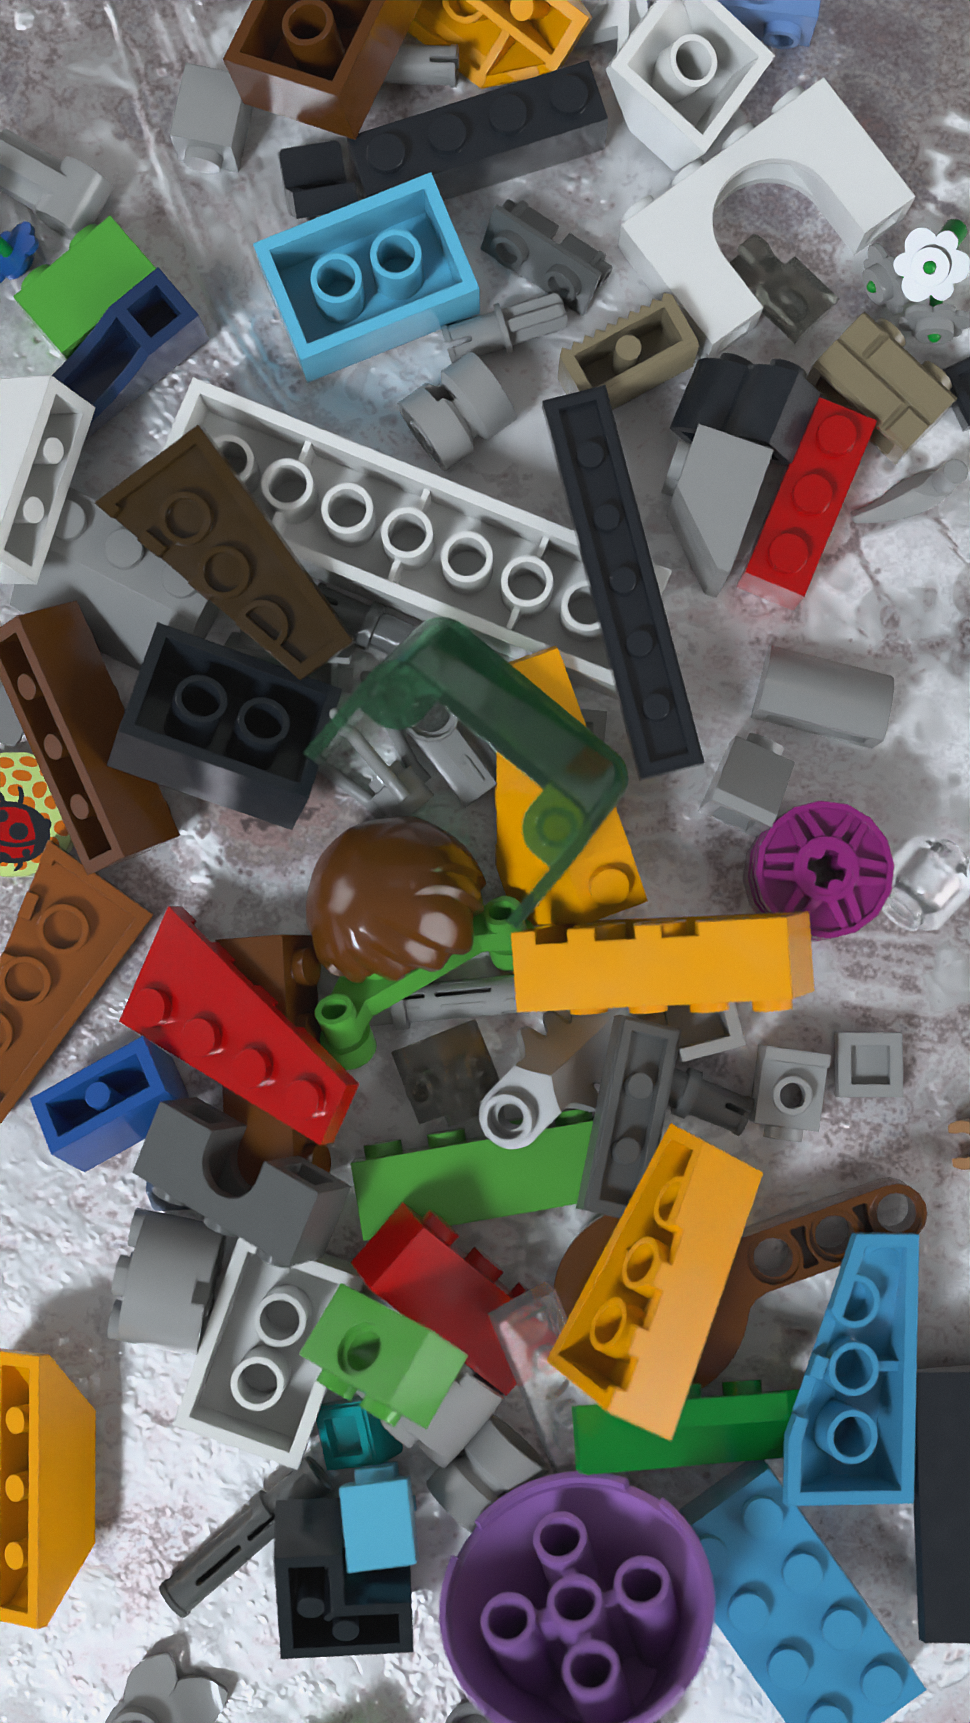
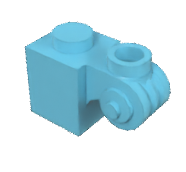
(379, 1518)

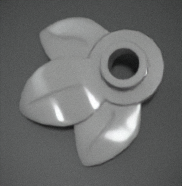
(159, 1696)

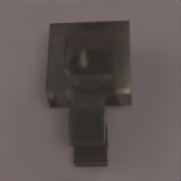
(788, 292)

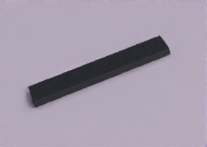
(622, 583)

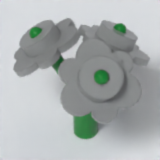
(924, 270)

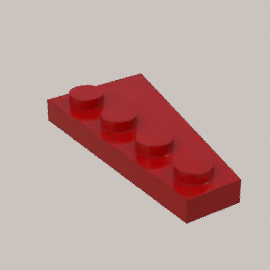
(231, 1030)

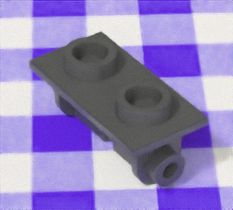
(524, 242)

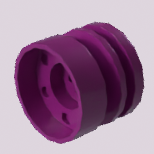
(856, 851)

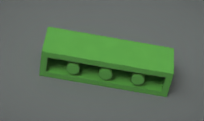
(472, 1176)

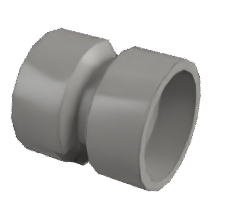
(457, 410)
(490, 1467)

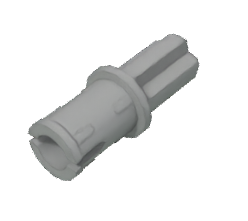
(507, 326)

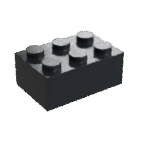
(223, 726)

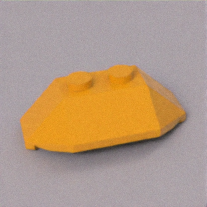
(503, 38)
(43, 1486)

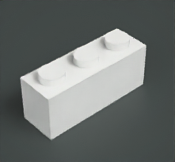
(39, 450)

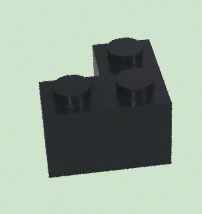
(320, 1603)

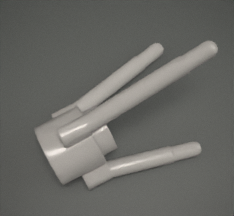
(396, 789)

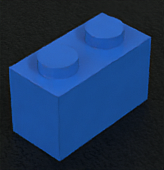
(107, 1104)

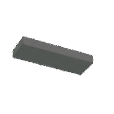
(628, 1113)

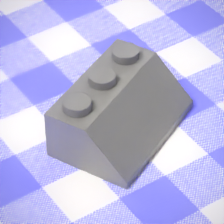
(115, 583)

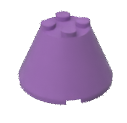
(577, 1604)

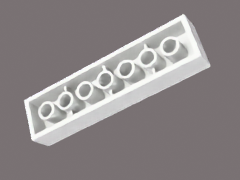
(410, 534)

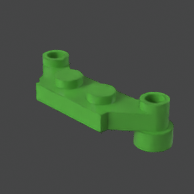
(350, 1007)

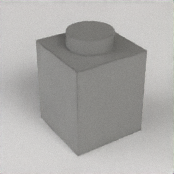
(209, 121)

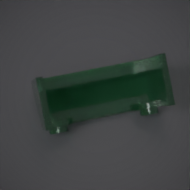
(515, 717)

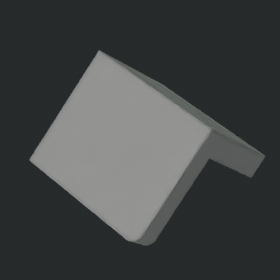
(705, 1032)

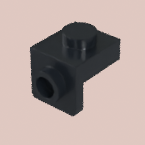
(315, 179)

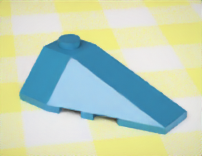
(857, 1399)

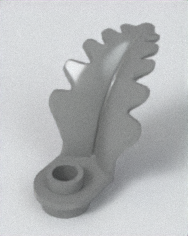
(551, 1075)

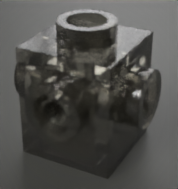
(447, 1073)

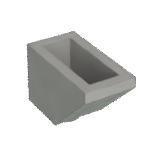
(748, 784)

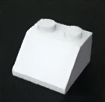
(685, 76)

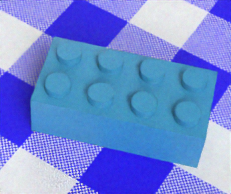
(794, 1607)

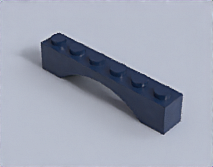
(132, 347)

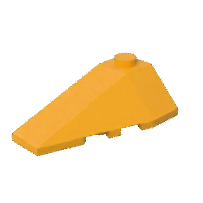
(604, 873)

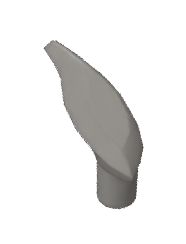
(914, 494)

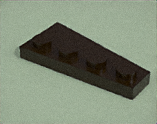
(218, 538)

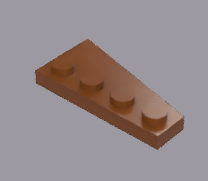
(56, 961)

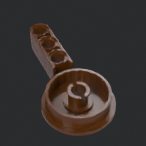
(746, 1279)

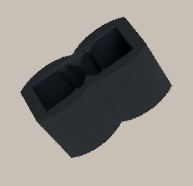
(749, 402)

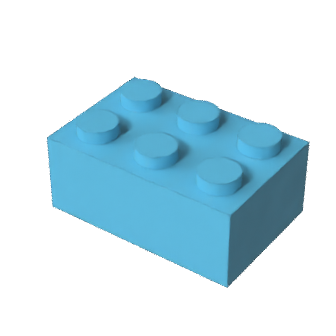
(369, 277)

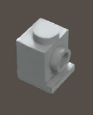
(773, 1071)

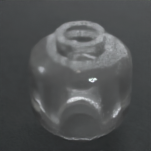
(927, 883)

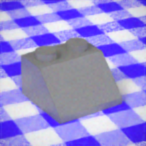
(712, 500)

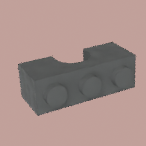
(195, 1164)

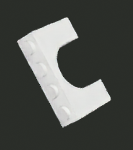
(805, 145)

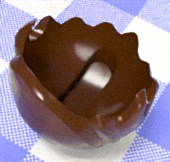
(393, 899)

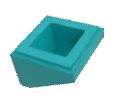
(353, 1436)

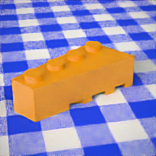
(665, 963)
(658, 1283)

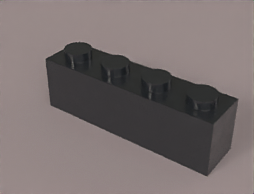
(487, 136)

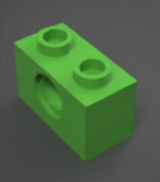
(384, 1356)

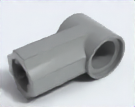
(60, 192)
(459, 757)

